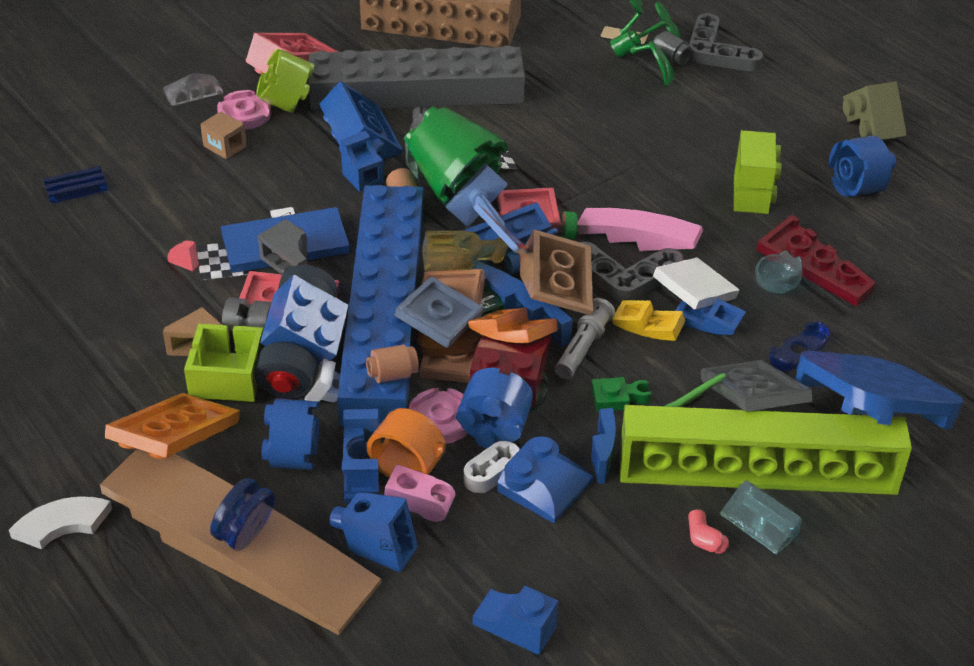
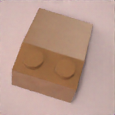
(558, 272)

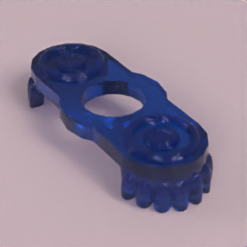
(812, 338)

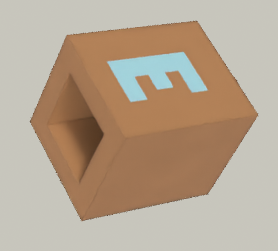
(223, 135)

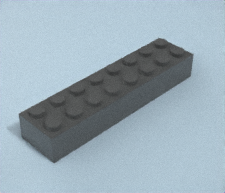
(422, 76)

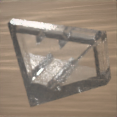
(192, 88)

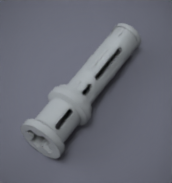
(589, 329)

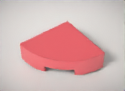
(184, 255)

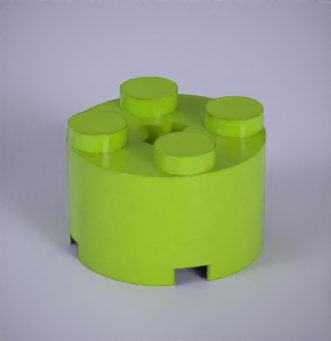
(284, 80)

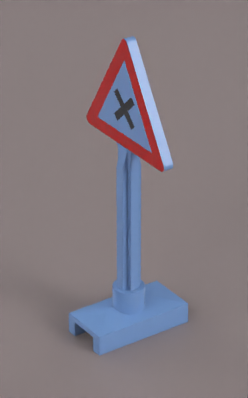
(476, 200)

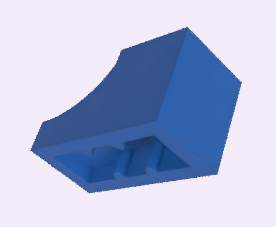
(519, 618)

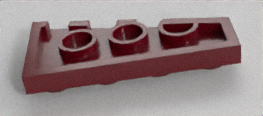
(818, 261)

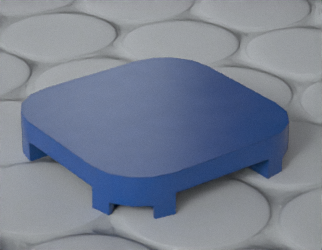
(879, 387)

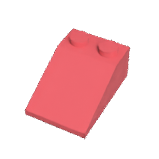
(295, 43)

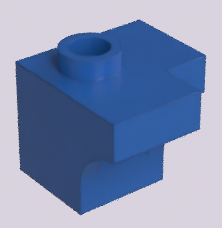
(362, 160)

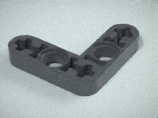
(711, 53)
(628, 283)

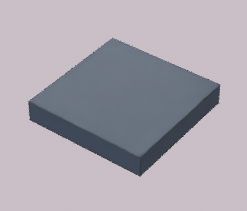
(438, 311)

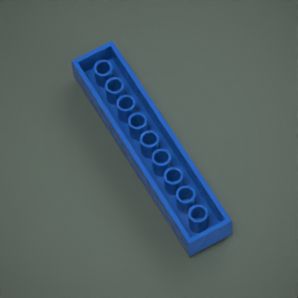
(382, 279)

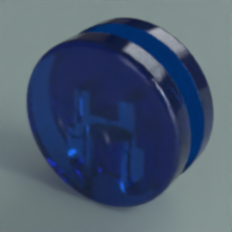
(242, 514)

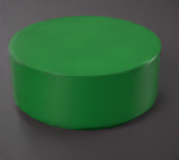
(569, 225)

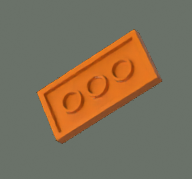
(171, 425)

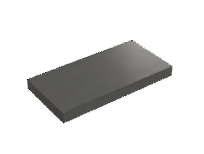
(757, 386)

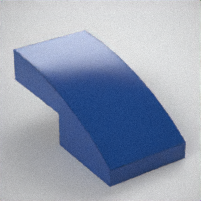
(715, 319)
(603, 445)

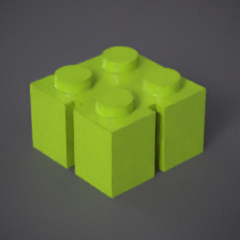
(756, 172)
(217, 372)

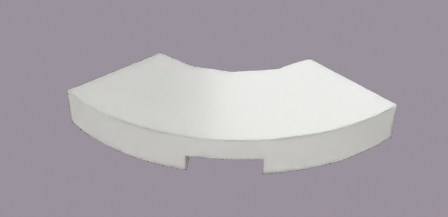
(60, 518)

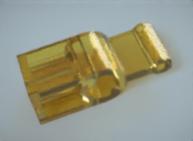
(446, 250)

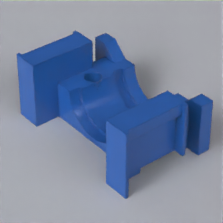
(358, 472)

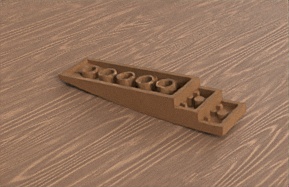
(280, 561)

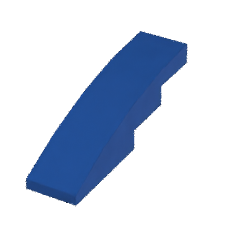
(515, 295)

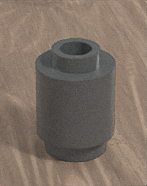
(674, 48)

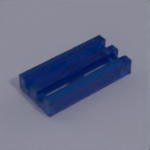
(75, 184)

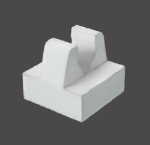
(325, 383)

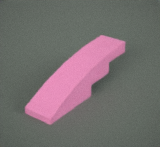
(645, 228)

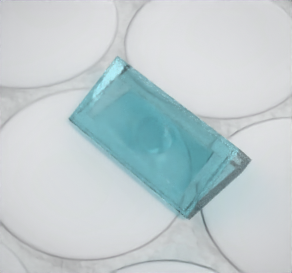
(762, 517)

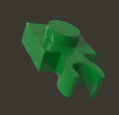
(616, 393)

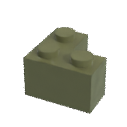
(878, 111)

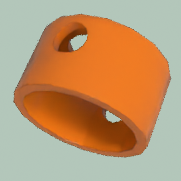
(409, 442)

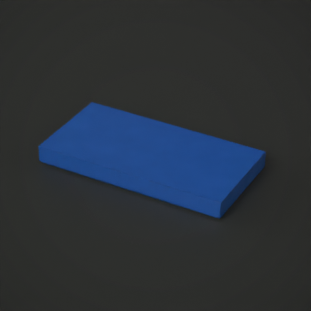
(323, 231)

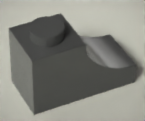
(283, 246)

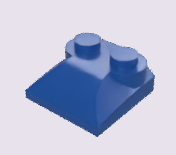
(543, 479)

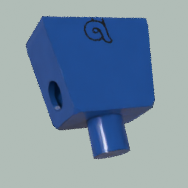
(377, 529)

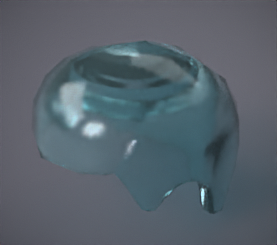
(778, 273)

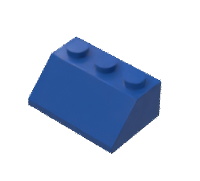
(353, 113)

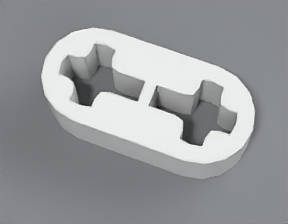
(488, 463)

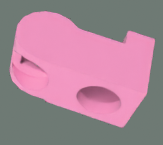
(423, 492)

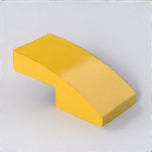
(643, 320)

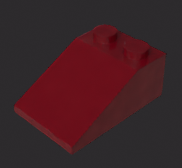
(519, 358)

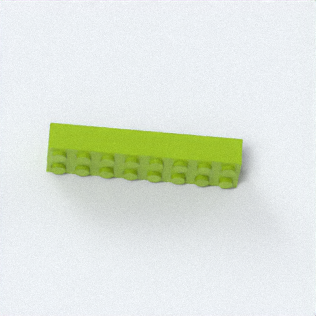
(763, 448)

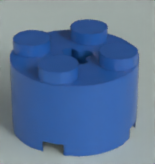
(861, 166)
(494, 407)
(291, 434)

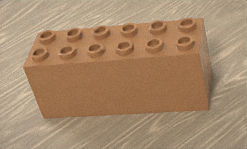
(461, 21)

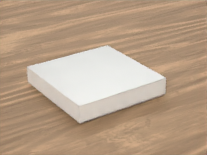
(695, 283)

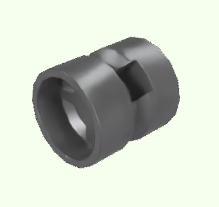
(241, 313)

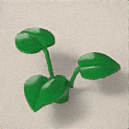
(629, 40)

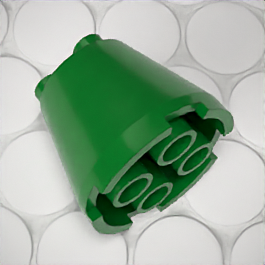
(452, 150)

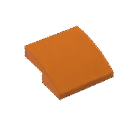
(513, 326)

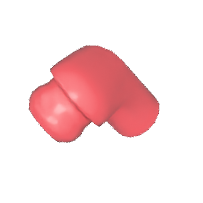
(704, 535)

